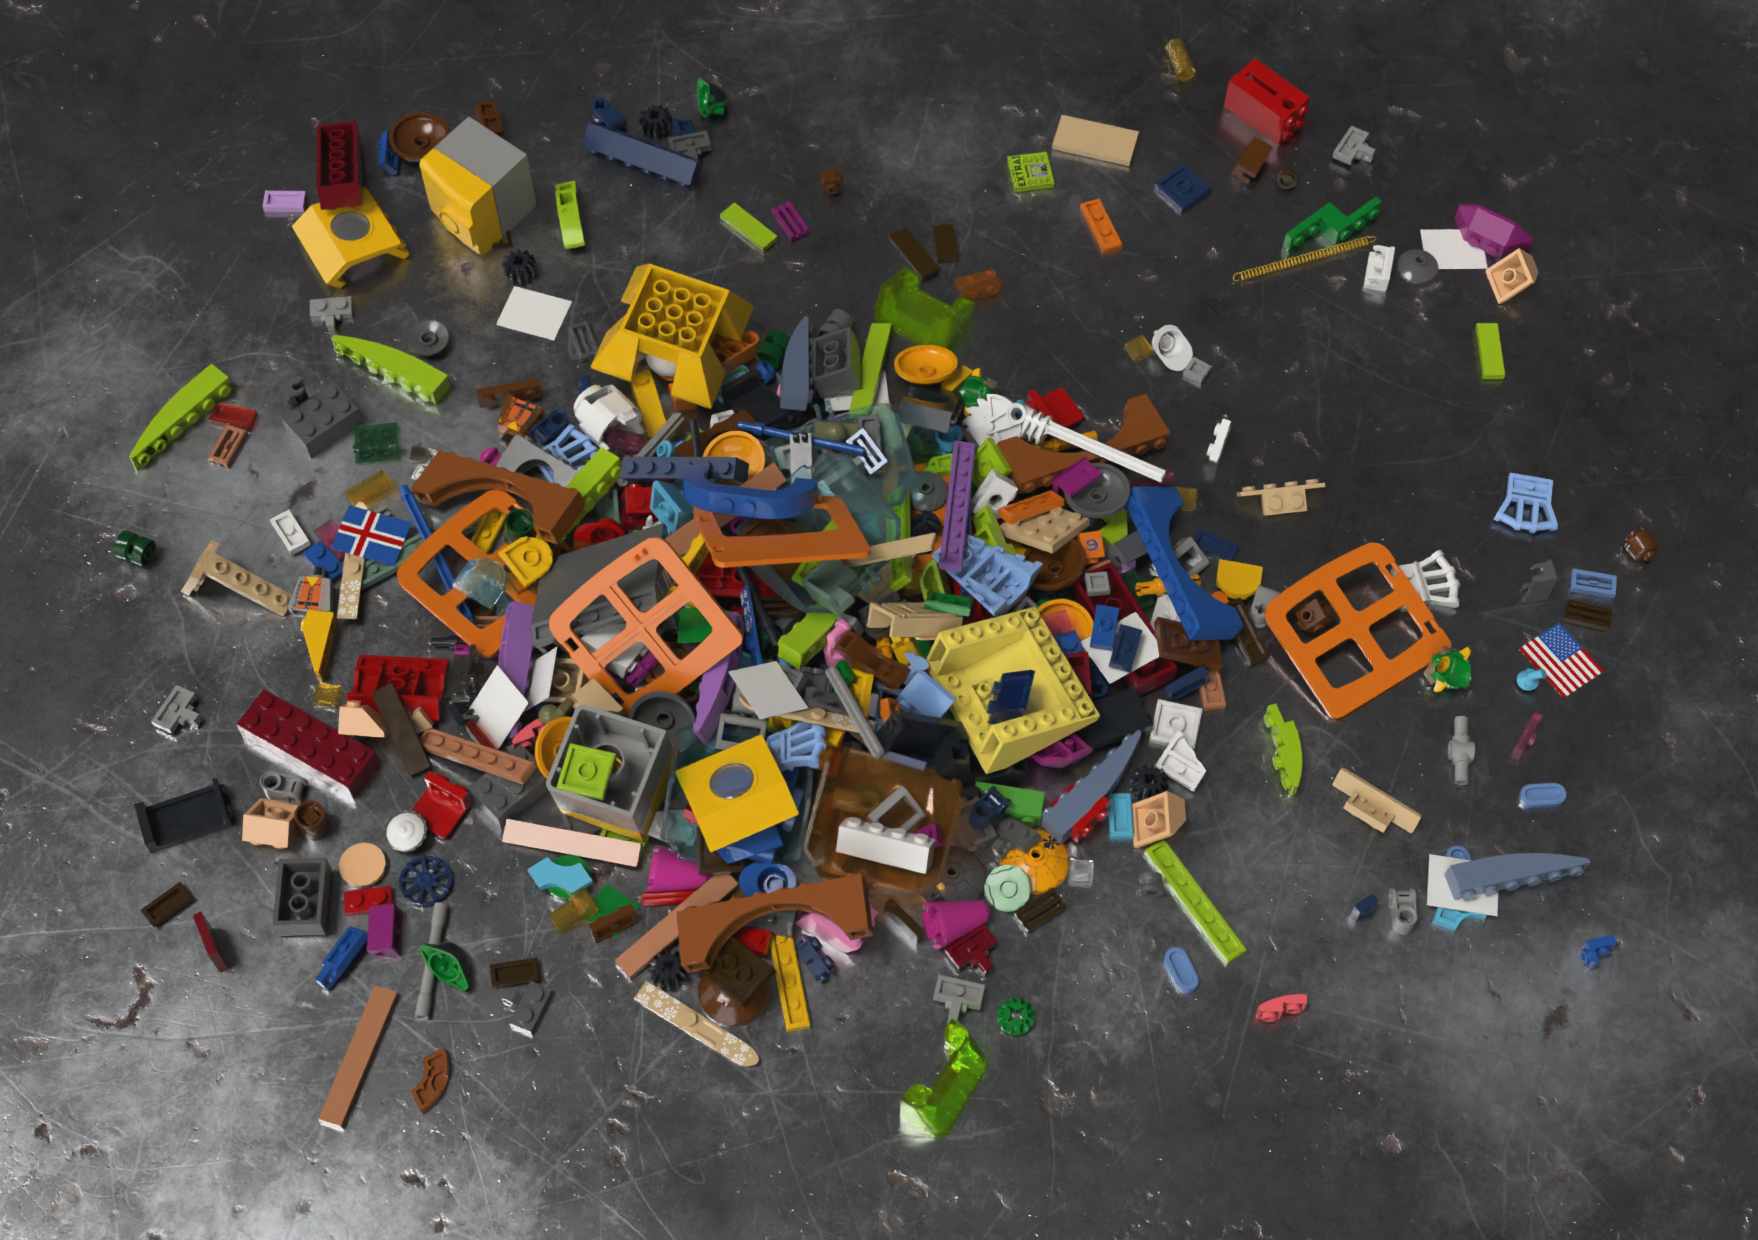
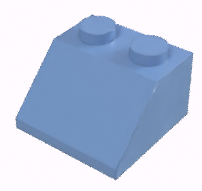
(925, 696)

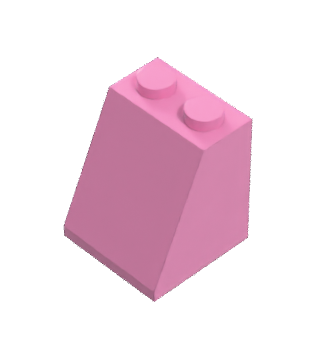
(830, 932)

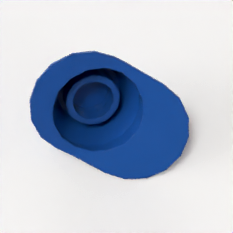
(765, 878)

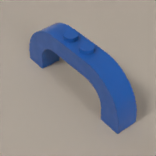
(747, 502)

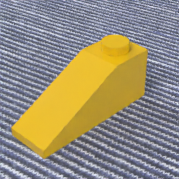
(647, 402)
(319, 633)

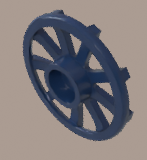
(425, 880)

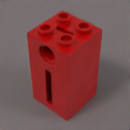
(1267, 102)

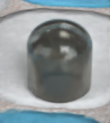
(419, 455)

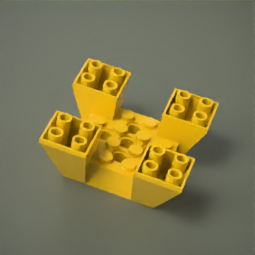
(675, 322)

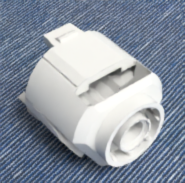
(606, 408)

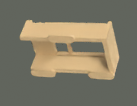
(911, 620)

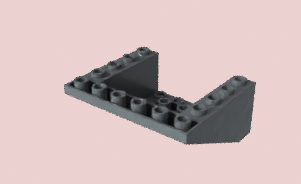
(575, 569)

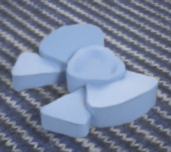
(917, 663)

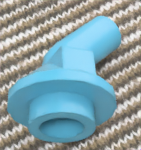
(666, 449)
(1529, 679)

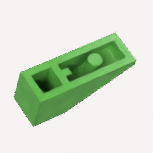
(1025, 803)

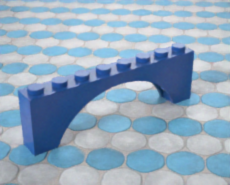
(1198, 611)

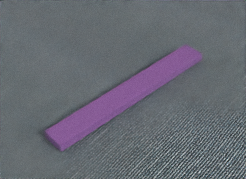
(957, 506)

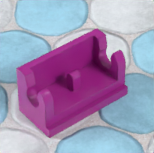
(385, 930)

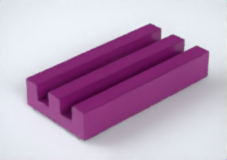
(783, 209)

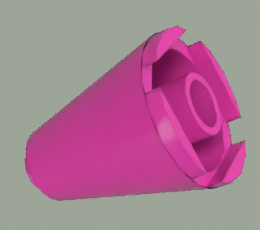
(671, 873)
(952, 919)

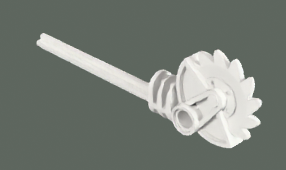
(998, 421)

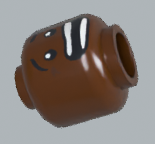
(1641, 545)

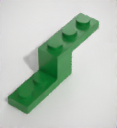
(1332, 223)

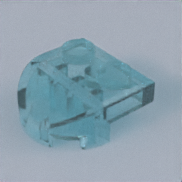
(482, 581)

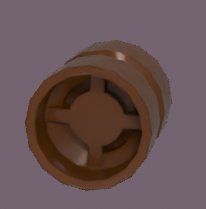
(312, 820)

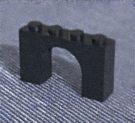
(931, 408)

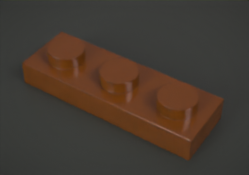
(521, 390)

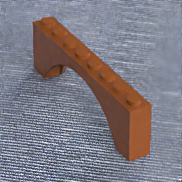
(1035, 467)
(453, 475)
(708, 927)

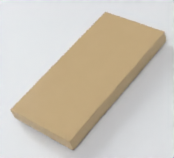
(1095, 140)

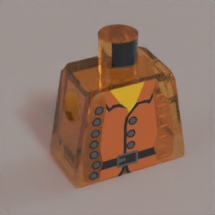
(517, 418)

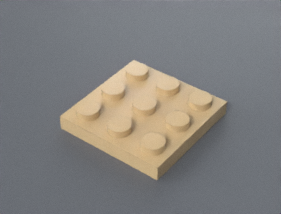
(1047, 530)

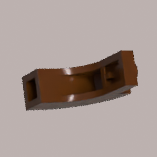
(866, 658)

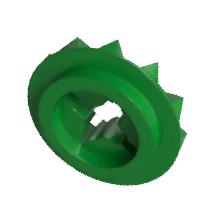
(1015, 1026)

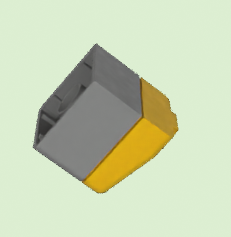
(477, 185)
(637, 778)

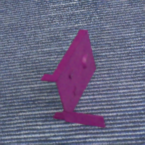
(1076, 477)

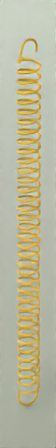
(1285, 266)

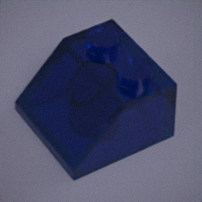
(1010, 696)

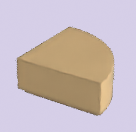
(421, 720)

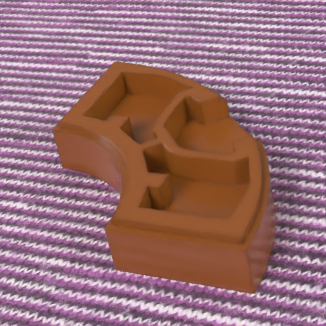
(433, 1081)

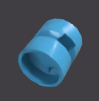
(946, 440)

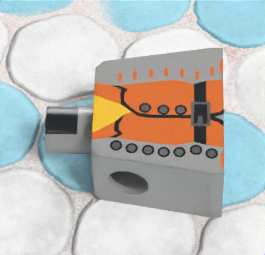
(312, 594)

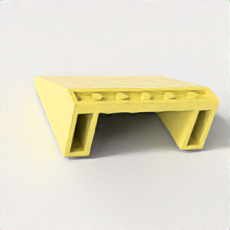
(977, 654)

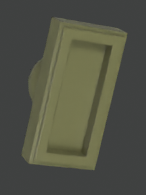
(835, 431)
(550, 712)

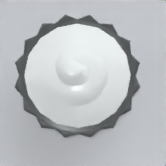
(405, 831)

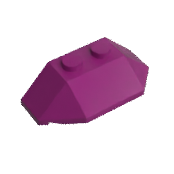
(1491, 231)
(1063, 752)

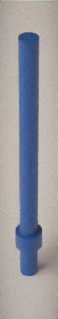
(760, 430)

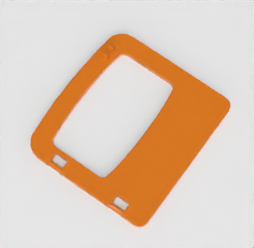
(837, 544)

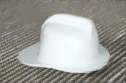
(1172, 347)

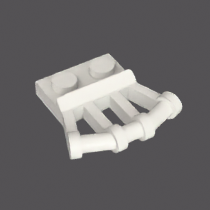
(1418, 579)

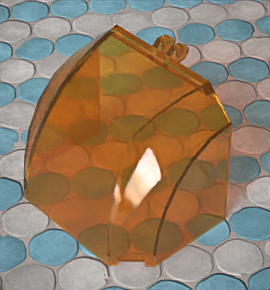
(862, 772)

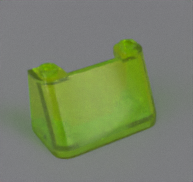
(919, 314)
(938, 1108)

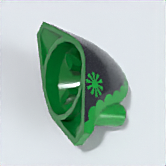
(710, 98)
(447, 963)

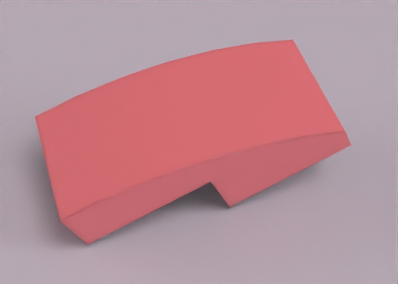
(528, 735)
(1273, 1009)

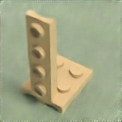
(237, 579)

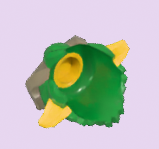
(976, 388)
(1449, 669)

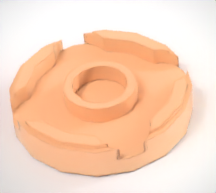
(362, 865)

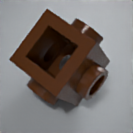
(1314, 616)

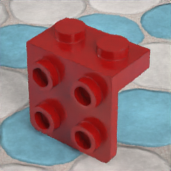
(1057, 405)
(637, 499)
(442, 804)
(1090, 819)

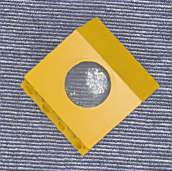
(347, 237)
(736, 792)

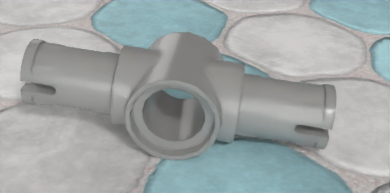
(1461, 750)

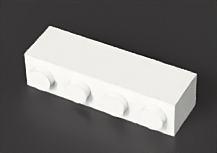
(885, 845)

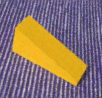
(957, 380)

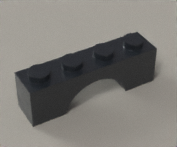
(956, 761)

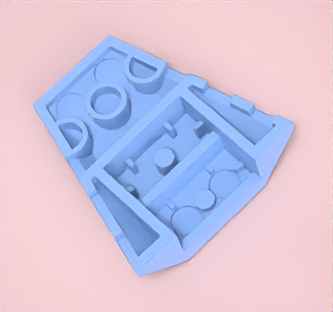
(993, 575)

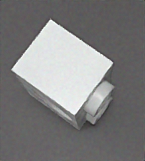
(993, 485)

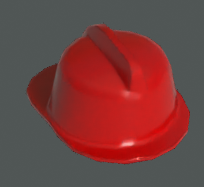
(598, 532)

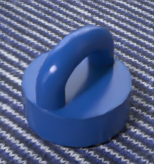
(766, 371)

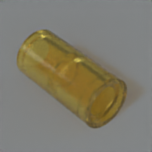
(1180, 60)
(369, 488)

